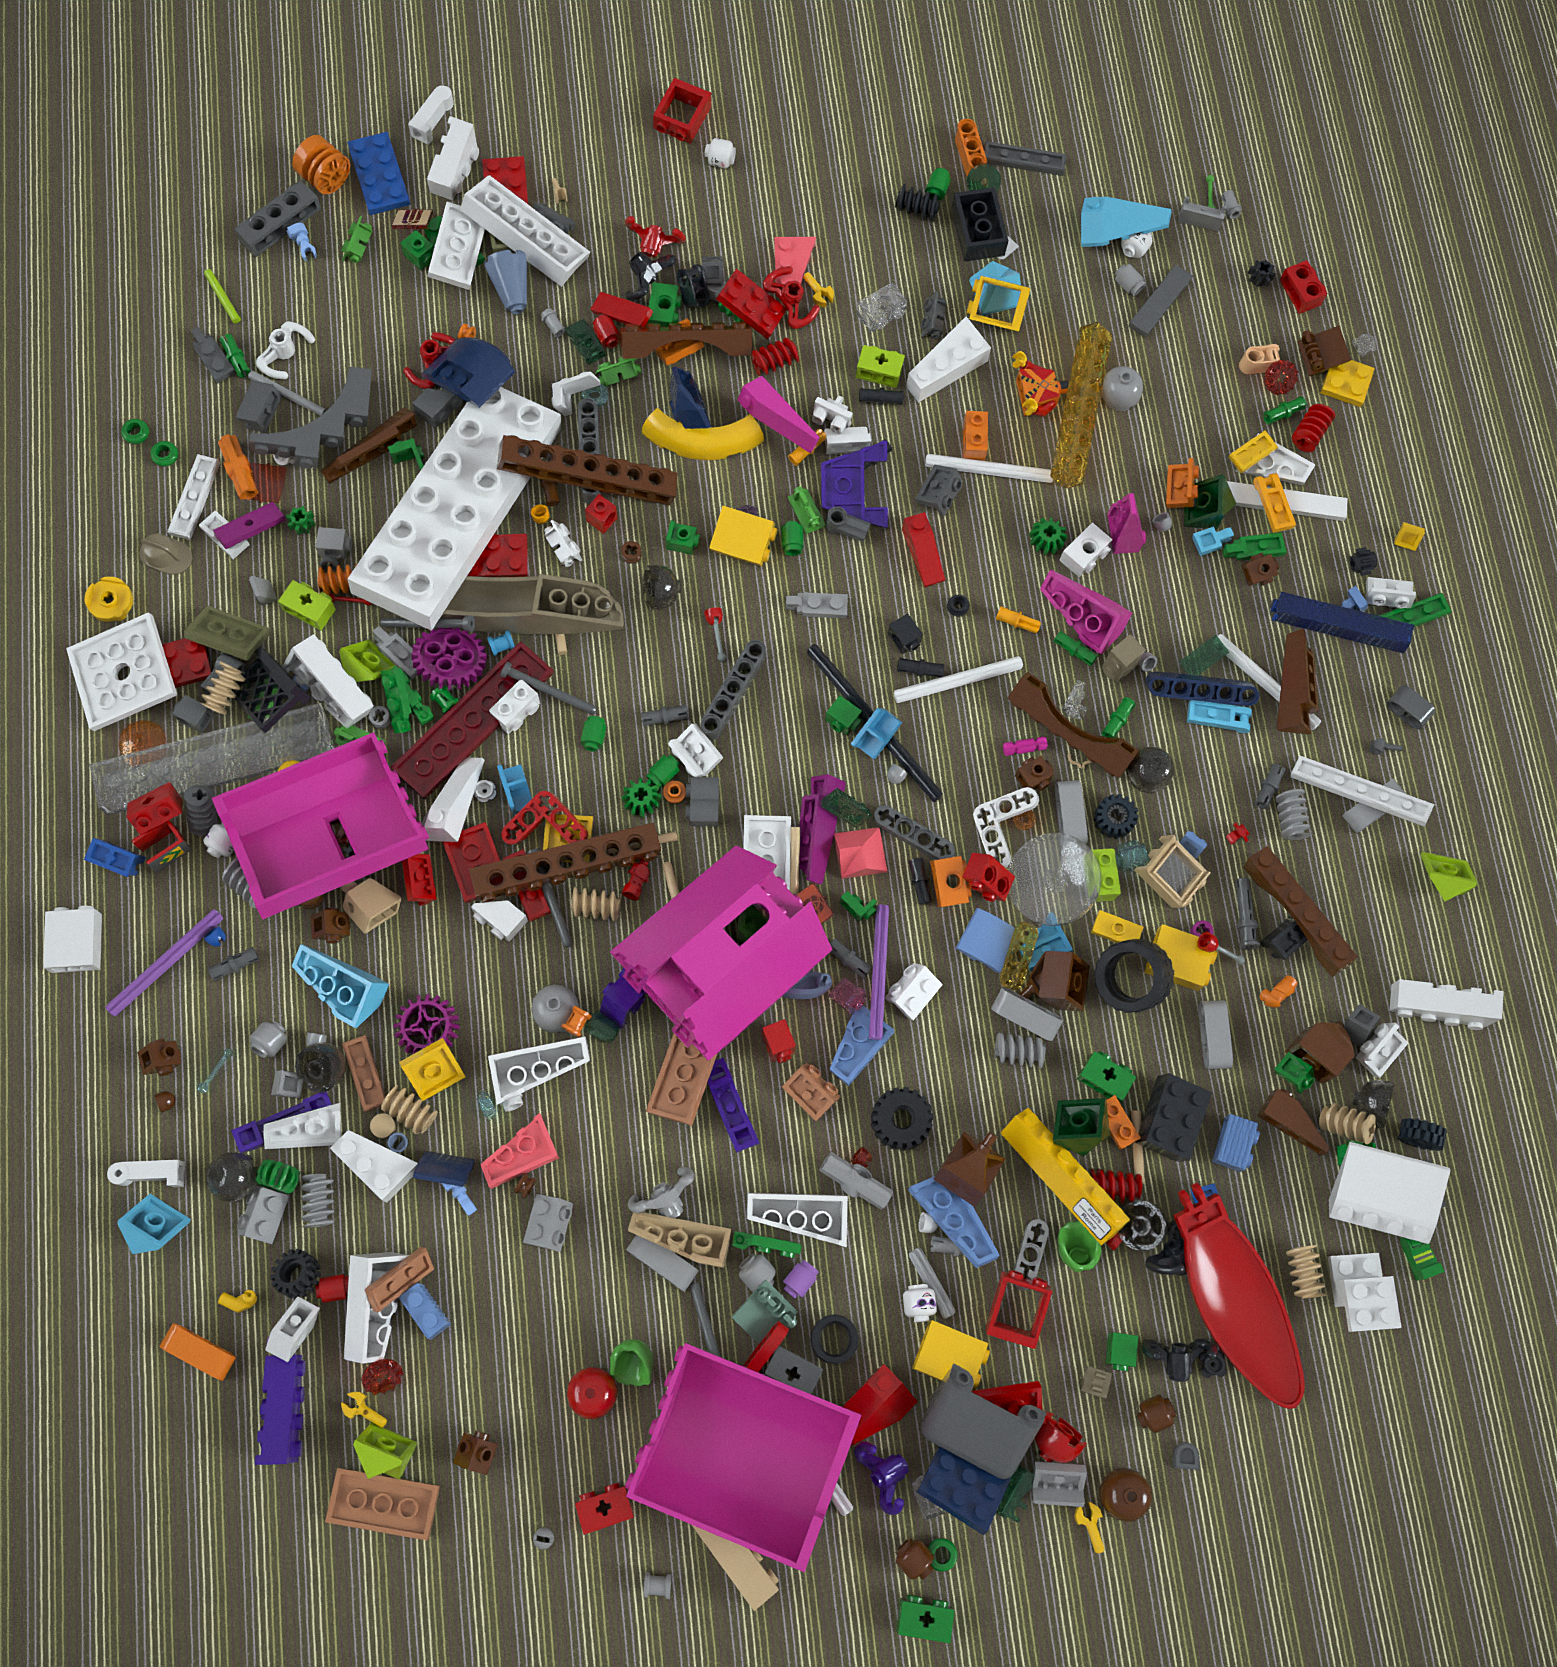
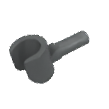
(1379, 745)

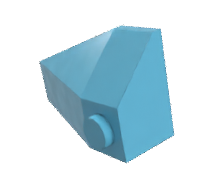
(1115, 218)
(346, 989)

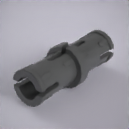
(664, 715)
(1269, 786)
(850, 958)
(233, 964)

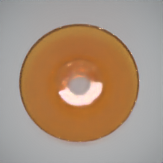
(151, 734)

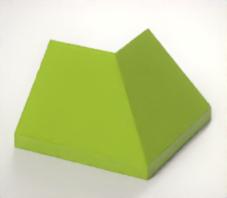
(364, 661)
(1449, 875)
(383, 1451)

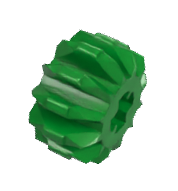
(1052, 529)
(632, 794)
(278, 1176)

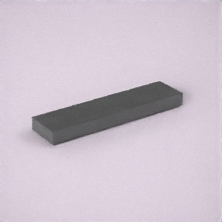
(1025, 158)
(1160, 301)

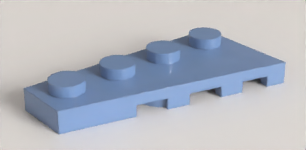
(957, 1220)

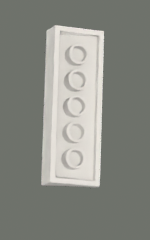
(524, 229)

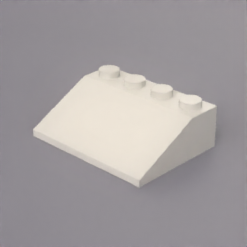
(1389, 1192)

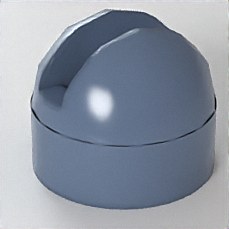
(401, 1146)

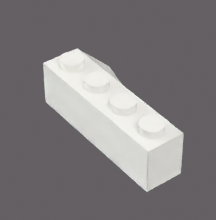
(328, 681)
(528, 1067)

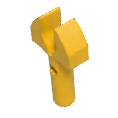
(817, 299)
(363, 1410)
(1091, 1525)

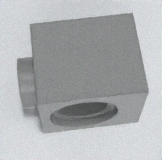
(333, 542)

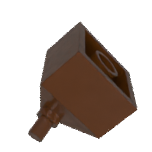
(1059, 980)
(1324, 1048)
(970, 1167)

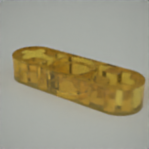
(1014, 946)

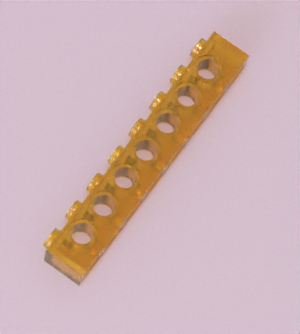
(1081, 405)

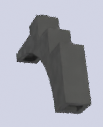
(326, 430)

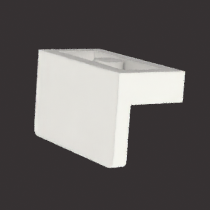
(848, 441)

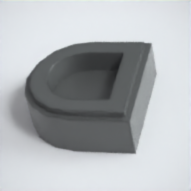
(1185, 1456)

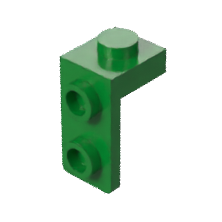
(406, 450)

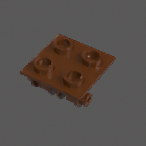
(1323, 350)

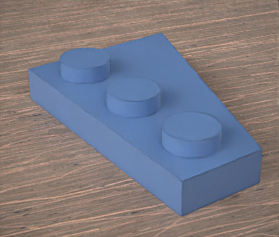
(856, 1047)

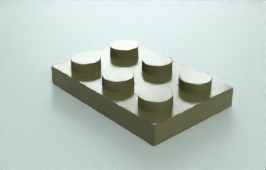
(226, 633)

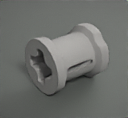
(657, 1585)

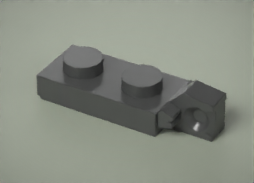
(212, 356)

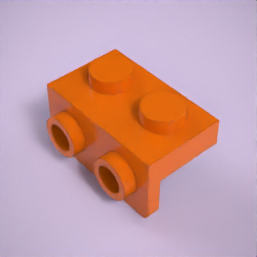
(676, 350)
(1181, 484)
(1120, 1125)

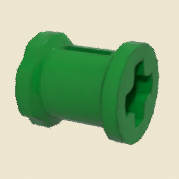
(438, 695)

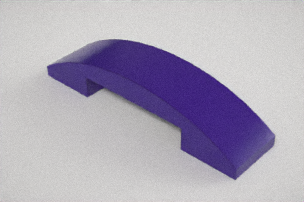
(730, 1107)
(252, 1134)

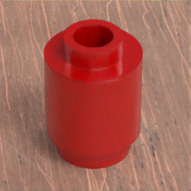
(606, 331)
(332, 1288)

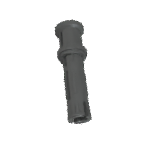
(1246, 924)

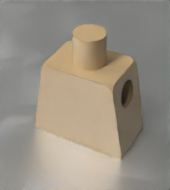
(369, 903)

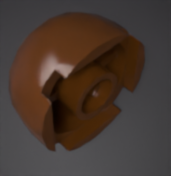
(1125, 1495)

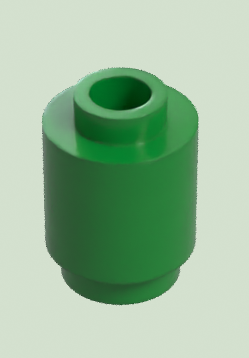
(938, 183)
(792, 538)
(593, 733)
(663, 770)

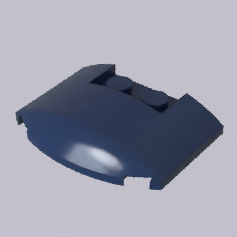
(470, 370)

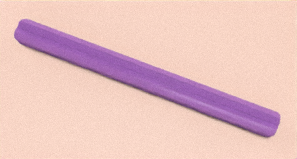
(164, 962)
(879, 972)

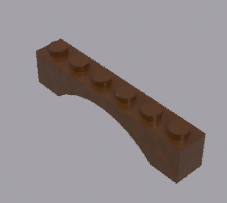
(641, 341)
(1034, 698)
(1324, 939)

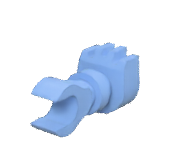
(299, 233)
(459, 1193)

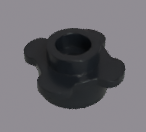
(1218, 1369)

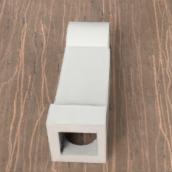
(430, 114)
(126, 1172)

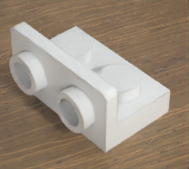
(1389, 592)

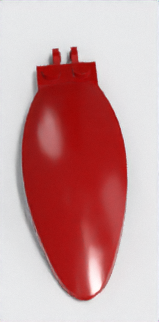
(1239, 1299)

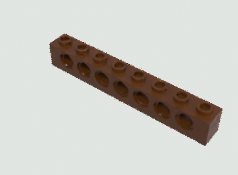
(578, 475)
(552, 857)

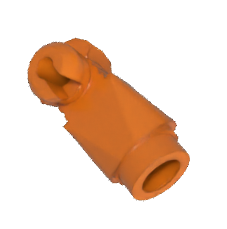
(1280, 992)

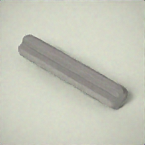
(929, 1277)

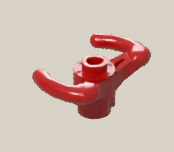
(653, 237)
(789, 296)
(429, 352)

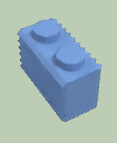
(1236, 1143)
(424, 1311)

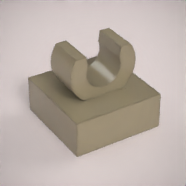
(1096, 1382)

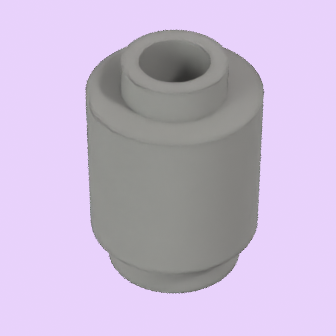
(1130, 279)

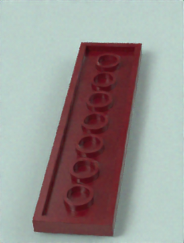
(464, 725)

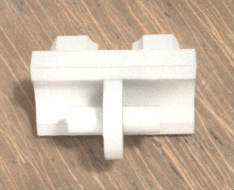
(833, 411)

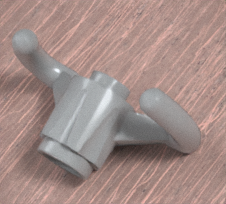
(664, 1196)

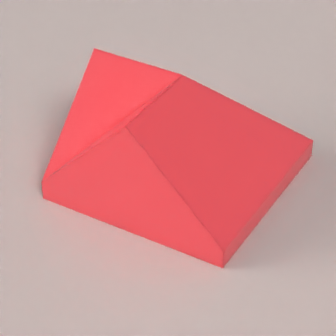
(860, 852)

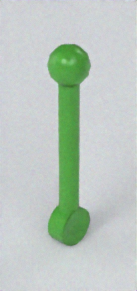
(1210, 178)

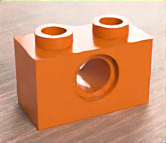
(975, 435)
(940, 871)

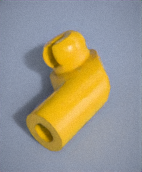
(238, 1303)

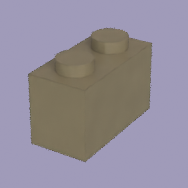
(1123, 658)

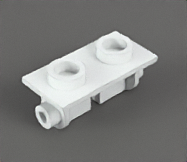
(557, 536)

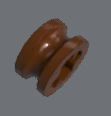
(629, 558)
(525, 1185)

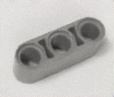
(1071, 809)
(1362, 815)
(1027, 1014)
(1215, 1034)
(663, 1262)

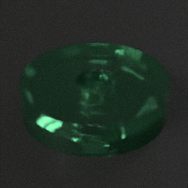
(982, 171)

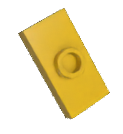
(1253, 451)
(1115, 928)

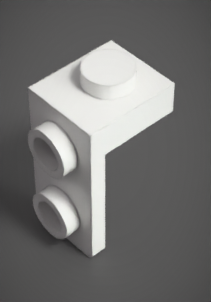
(563, 389)

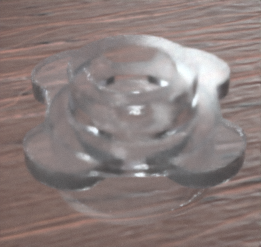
(1369, 342)

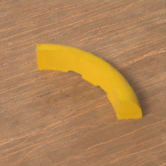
(704, 442)

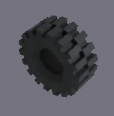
(883, 1118)

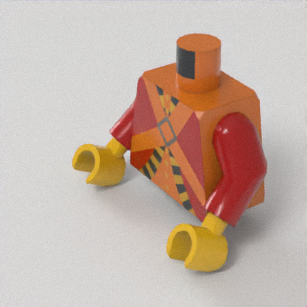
(1037, 387)

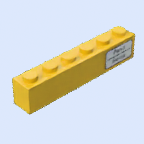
(1065, 1176)

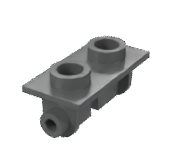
(560, 221)
(934, 308)

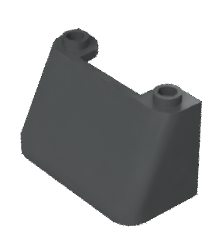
(977, 1427)

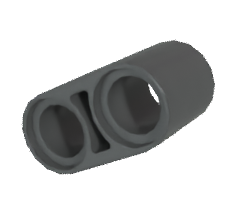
(1411, 707)

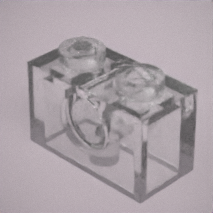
(888, 298)

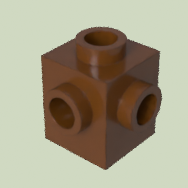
(1253, 571)
(1035, 773)
(330, 925)
(159, 1057)
(475, 1452)

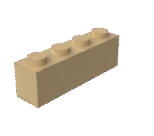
(743, 1568)

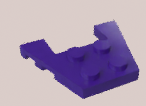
(844, 484)

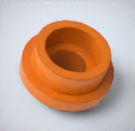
(677, 798)

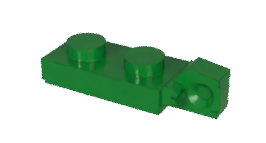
(1255, 544)
(397, 699)
(420, 711)
(765, 1244)

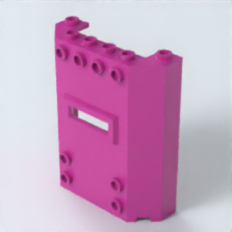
(285, 830)

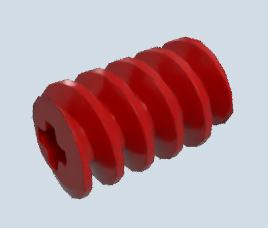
(774, 355)
(1313, 427)
(1119, 1185)

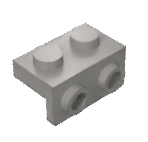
(262, 1214)
(548, 1222)
(1058, 1484)

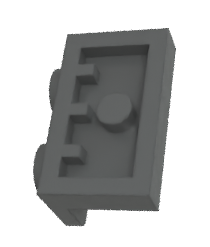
(940, 488)

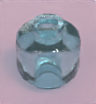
(1131, 855)

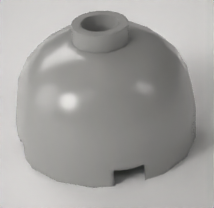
(1121, 388)
(553, 1007)

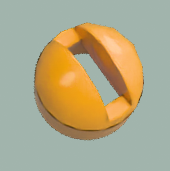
(540, 514)

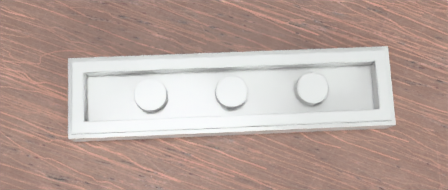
(194, 497)

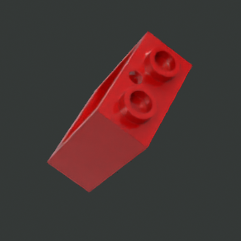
(687, 94)
(1012, 1333)

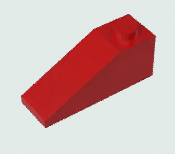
(923, 549)

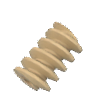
(223, 688)
(596, 904)
(407, 1111)
(1348, 1124)
(1306, 1272)

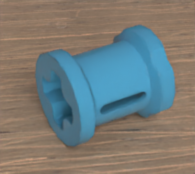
(501, 643)

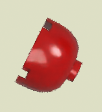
(592, 1393)
(1058, 1440)

